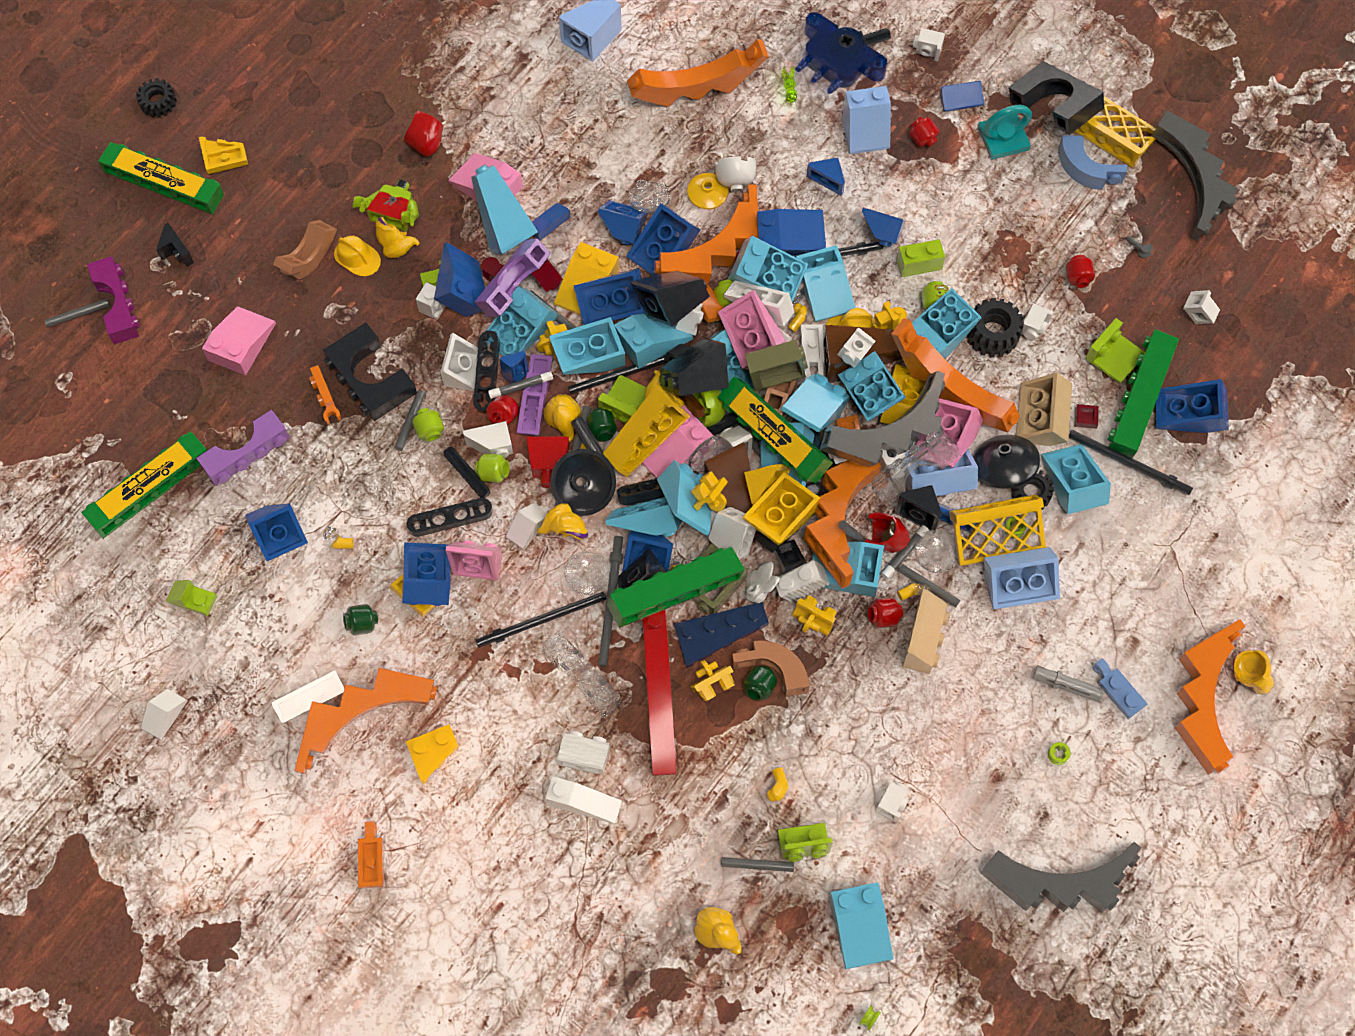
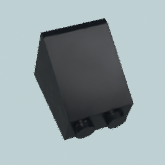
(670, 295)
(697, 369)

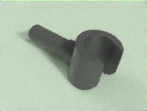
(1143, 251)

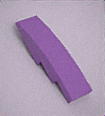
(534, 397)

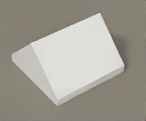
(459, 364)

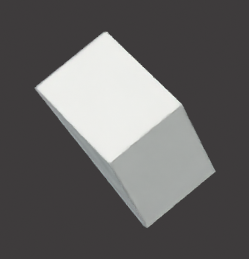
(525, 525)
(162, 712)

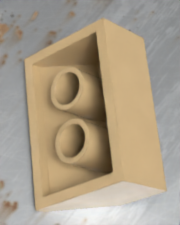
(1045, 410)
(926, 633)

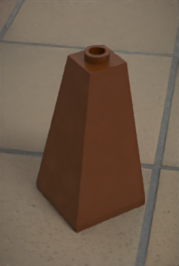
(837, 336)
(732, 465)

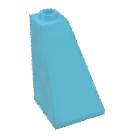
(500, 211)

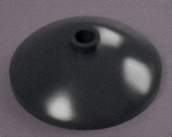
(1007, 461)
(597, 484)

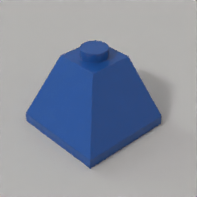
(622, 221)
(884, 226)
(276, 530)
(640, 542)

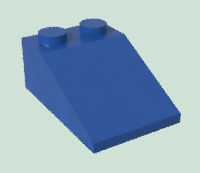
(792, 229)
(663, 233)
(459, 281)
(609, 297)
(1193, 407)
(426, 574)

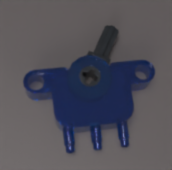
(842, 53)

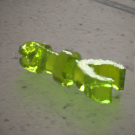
(789, 84)

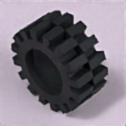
(155, 88)
(1041, 482)

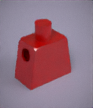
(544, 454)

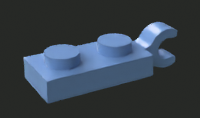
(1119, 689)

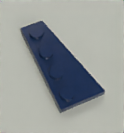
(710, 633)

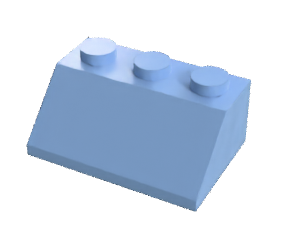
(946, 480)
(1022, 577)

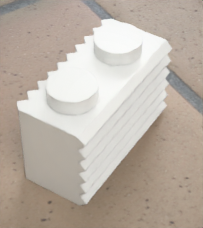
(802, 581)
(583, 753)

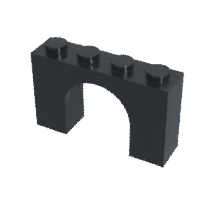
(1047, 80)
(374, 398)

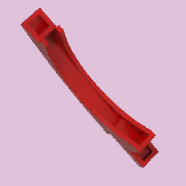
(659, 694)

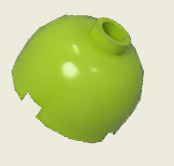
(713, 407)

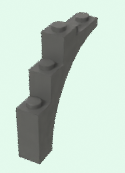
(1190, 146)
(866, 445)
(1026, 884)

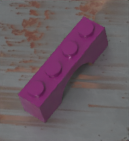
(119, 320)

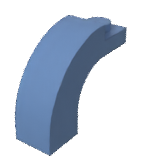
(1084, 169)

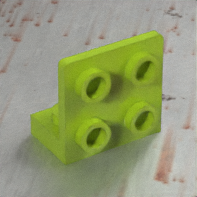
(1114, 353)
(623, 398)
(804, 841)

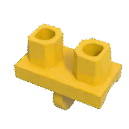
(888, 317)
(544, 344)
(709, 492)
(813, 617)
(704, 687)

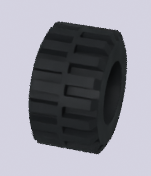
(1002, 314)

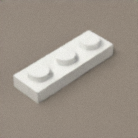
(301, 699)

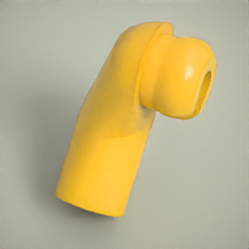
(799, 318)
(780, 787)

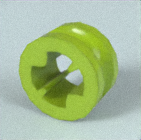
(1009, 524)
(1058, 761)
(869, 1018)

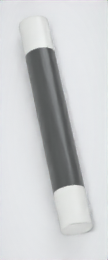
(520, 385)
(901, 556)

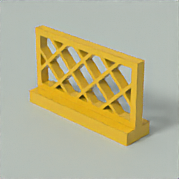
(1113, 143)
(992, 511)

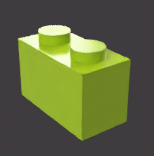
(920, 258)

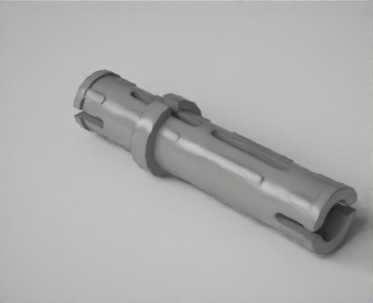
(1062, 681)

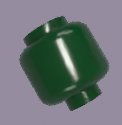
(602, 424)
(360, 619)
(760, 683)

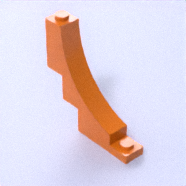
(721, 74)
(721, 248)
(924, 359)
(824, 535)
(328, 721)
(1201, 728)

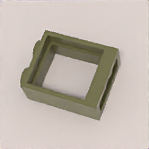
(776, 365)
(708, 606)

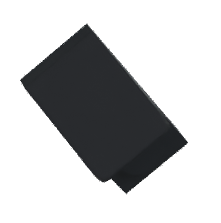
(171, 244)
(789, 556)

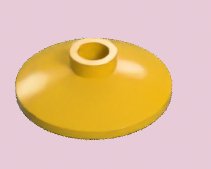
(704, 197)

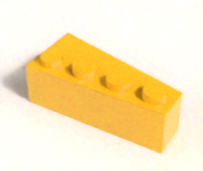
(645, 431)

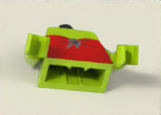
(392, 204)

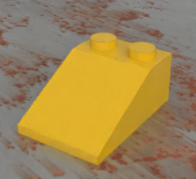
(585, 265)
(910, 388)
(782, 509)

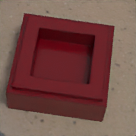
(1086, 416)

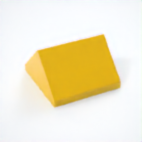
(762, 479)

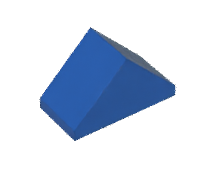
(828, 174)

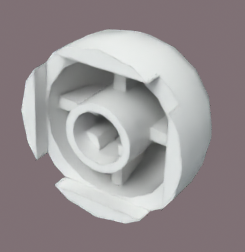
(735, 173)

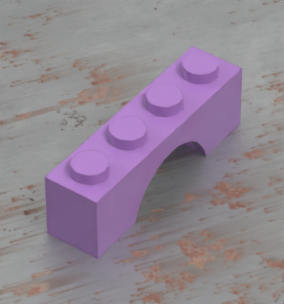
(499, 292)
(222, 464)

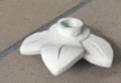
(761, 582)

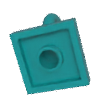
(1005, 132)

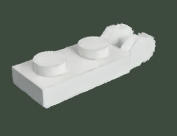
(813, 347)

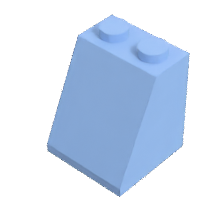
(591, 27)
(867, 119)

